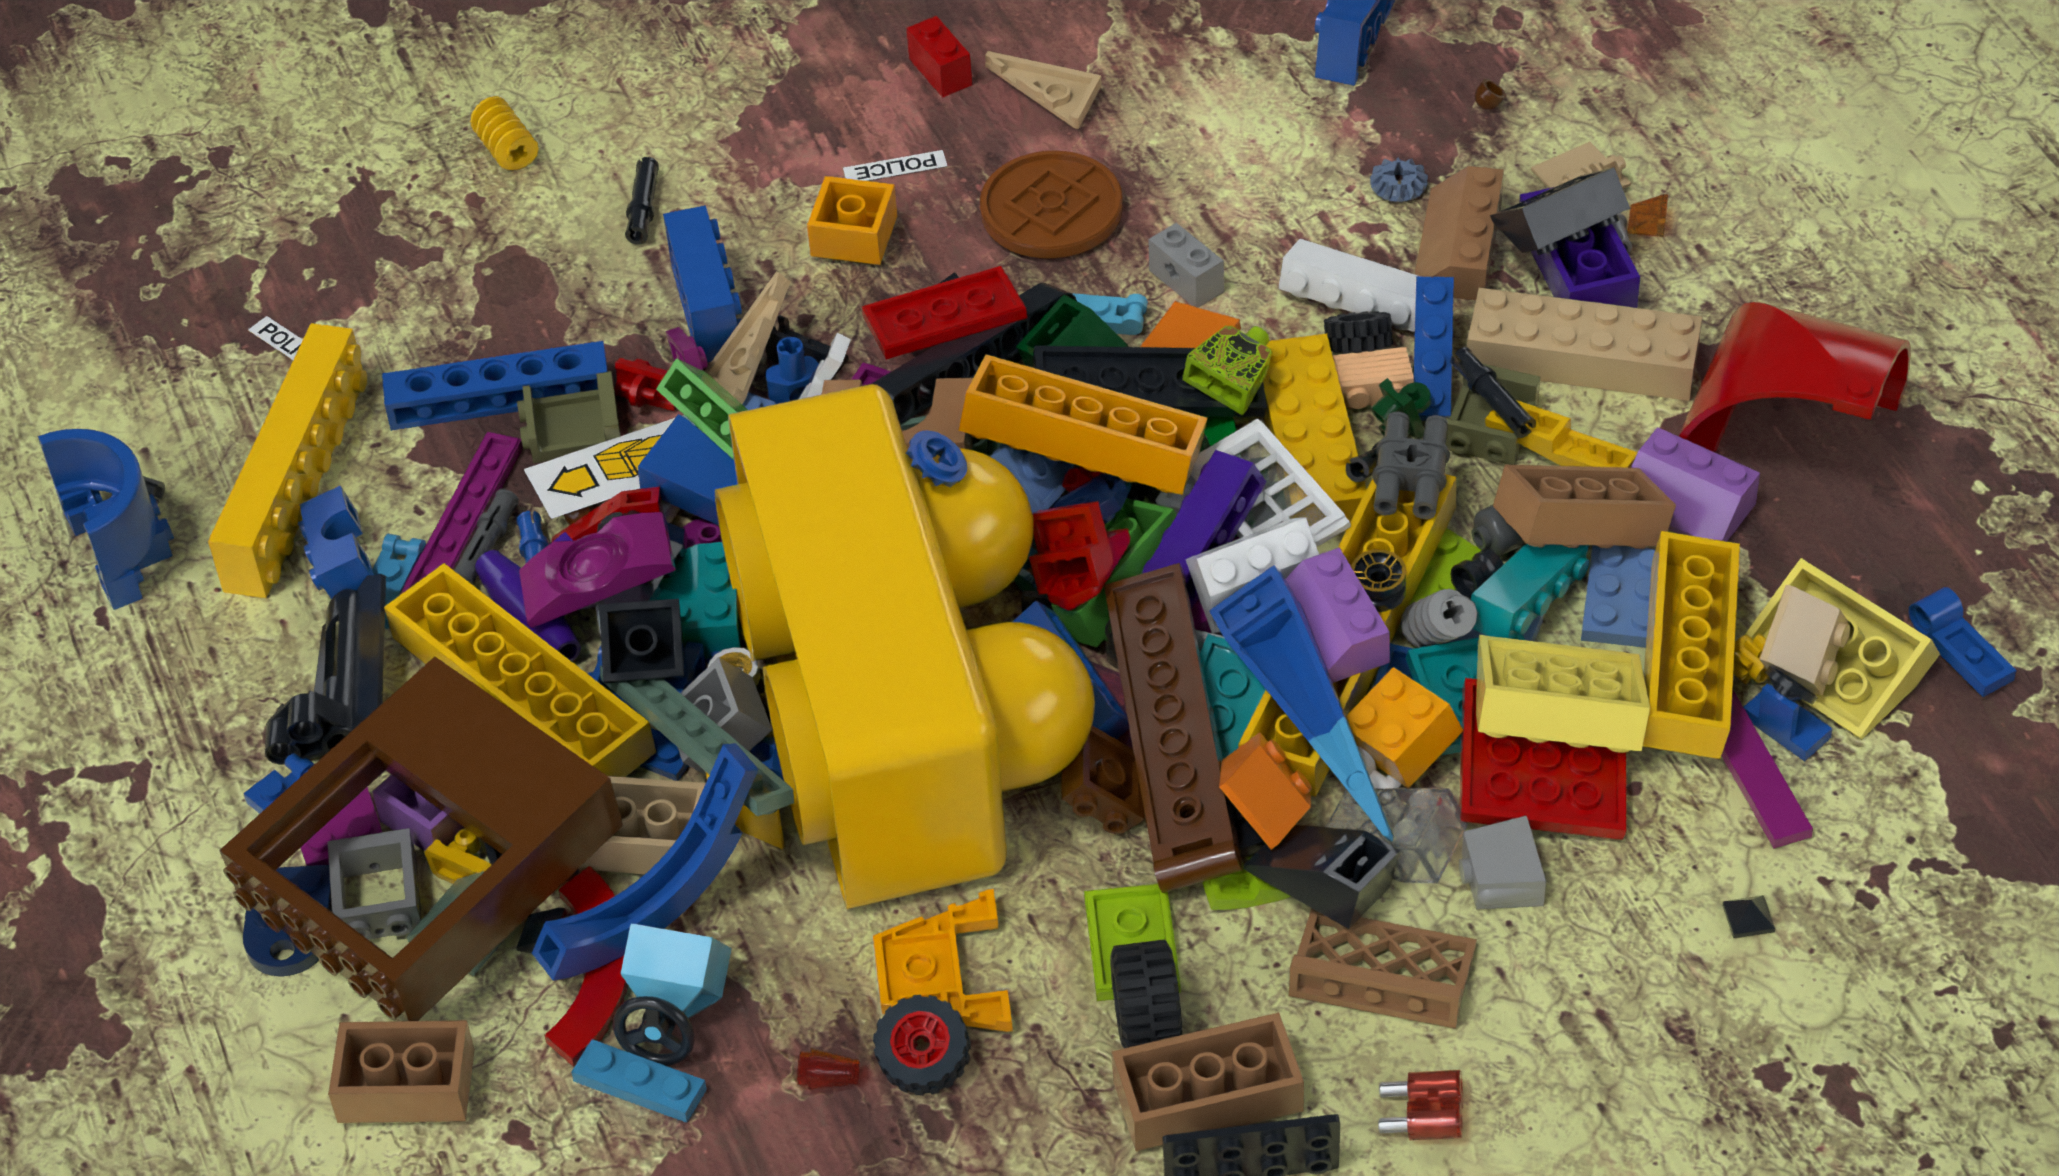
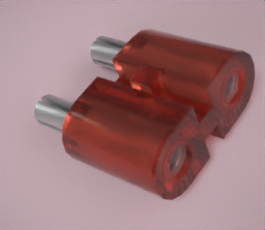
(1432, 1107)

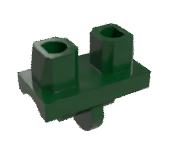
(1411, 400)

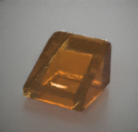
(1649, 216)

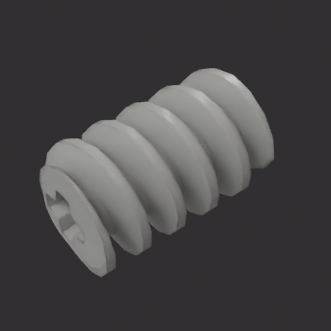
(1438, 618)

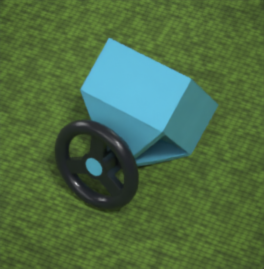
(672, 980)

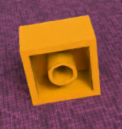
(852, 220)
(1403, 726)

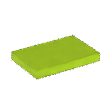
(1123, 918)

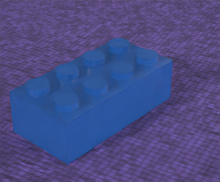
(701, 278)

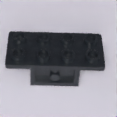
(1256, 1149)

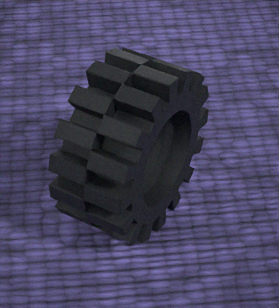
(1359, 331)

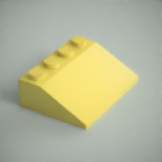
(1876, 665)
(1561, 694)

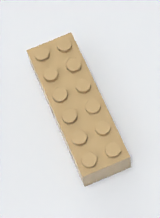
(1587, 343)

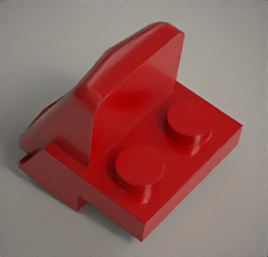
(1074, 553)

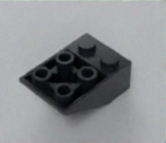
(1328, 869)

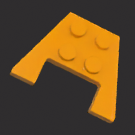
(925, 961)

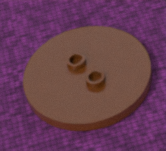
(1051, 204)

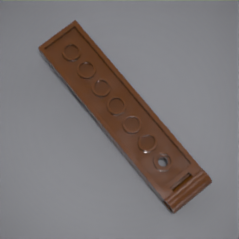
(1172, 729)

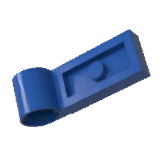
(1976, 660)

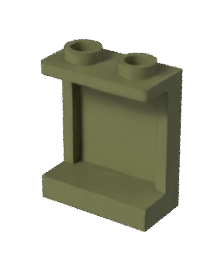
(568, 421)
(1467, 421)

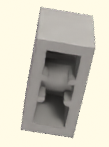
(1195, 269)

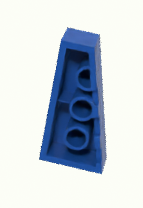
(1345, 35)

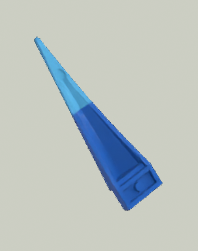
(1277, 645)

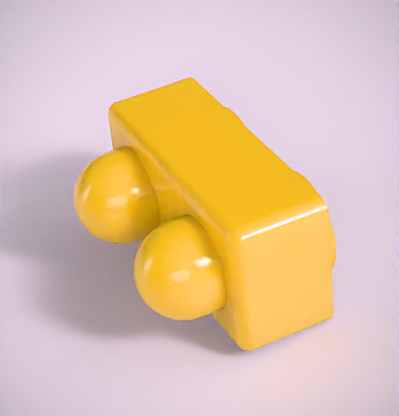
(879, 694)

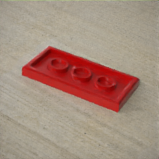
(943, 312)

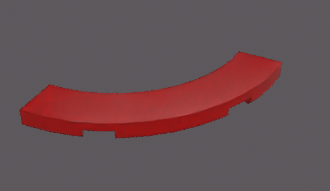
(601, 989)

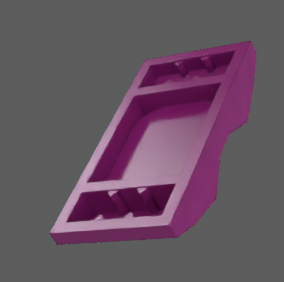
(595, 566)

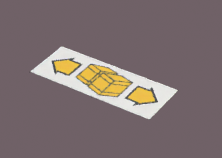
(593, 472)

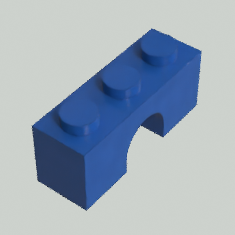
(332, 548)

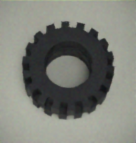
(1145, 992)

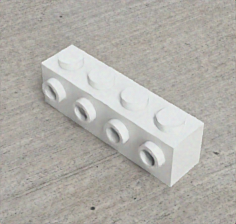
(1349, 282)

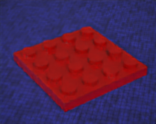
(1547, 782)

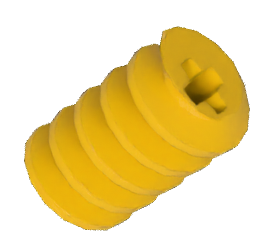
(503, 133)

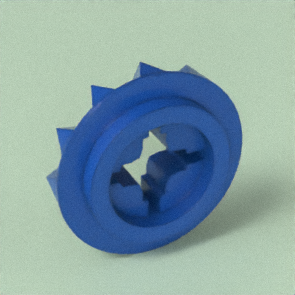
(951, 465)

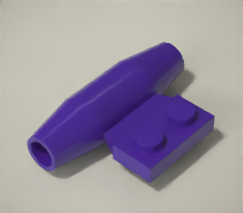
(503, 585)

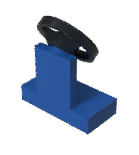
(1785, 720)

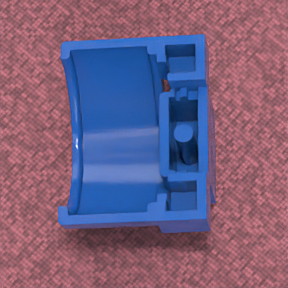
(121, 528)

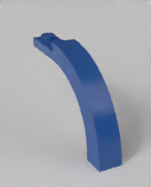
(668, 889)

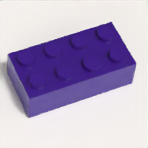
(1590, 267)

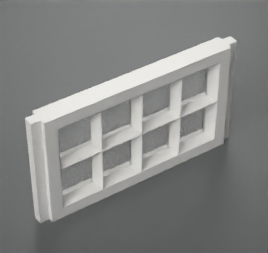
(1288, 486)

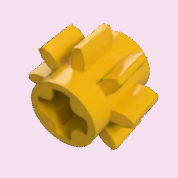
(1747, 659)

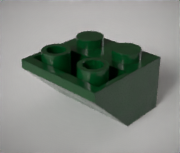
(1068, 325)

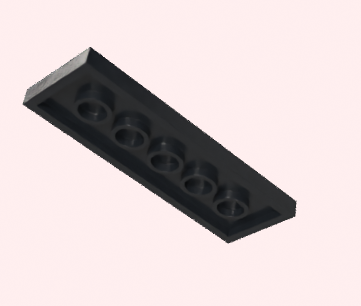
(1141, 373)

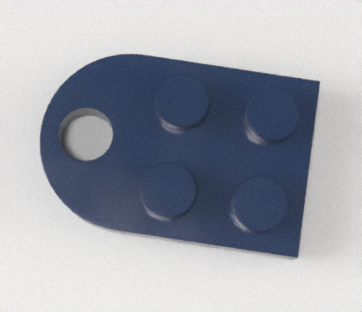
(263, 943)

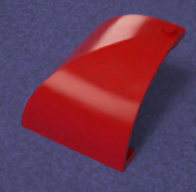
(1796, 356)

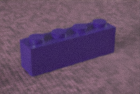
(1209, 513)

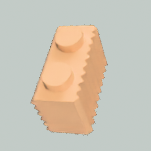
(1364, 371)

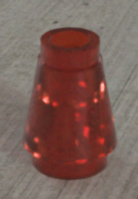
(825, 1069)

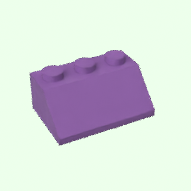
(1707, 488)
(1340, 615)

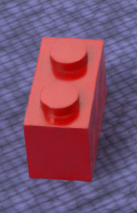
(939, 56)

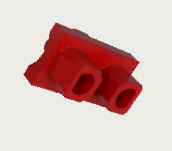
(638, 383)

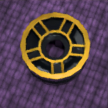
(1382, 577)

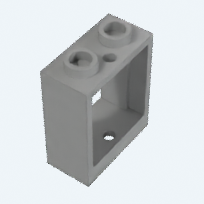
(372, 855)

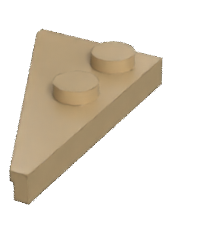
(1058, 89)

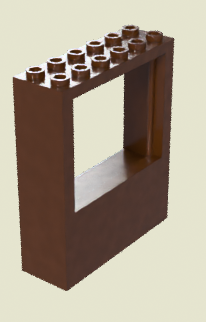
(482, 770)

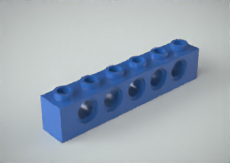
(488, 384)

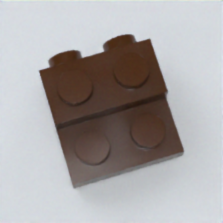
(1104, 783)

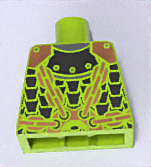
(1230, 366)

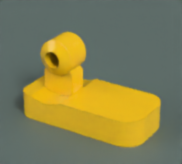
(457, 858)

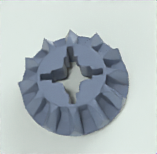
(1386, 186)

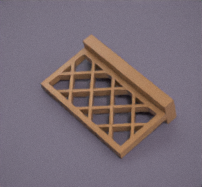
(1378, 988)

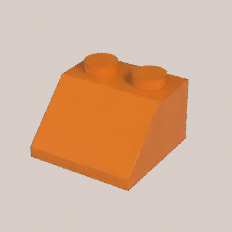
(1265, 788)

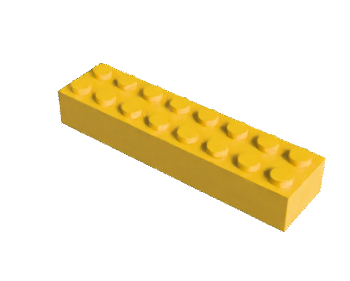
(287, 461)
(502, 656)

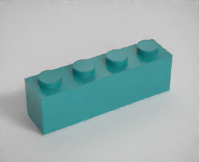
(1526, 588)

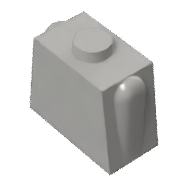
(1503, 865)

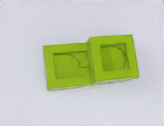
(1240, 891)

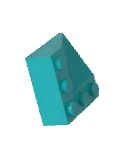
(705, 598)

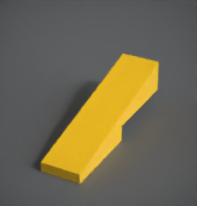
(1564, 446)

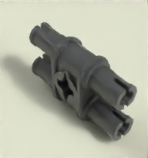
(1411, 465)

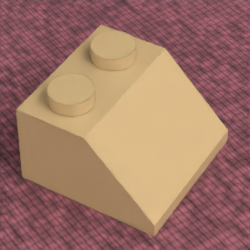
(1805, 639)

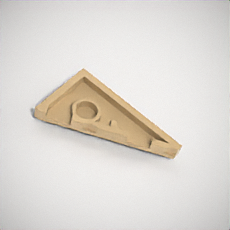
(742, 352)

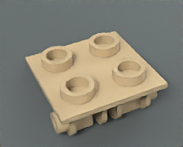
(1578, 162)

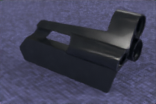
(322, 718)

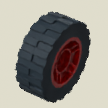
(935, 1024)

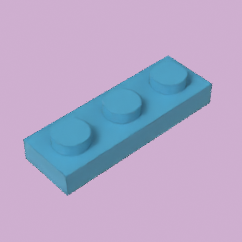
(639, 1080)

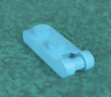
(1108, 308)

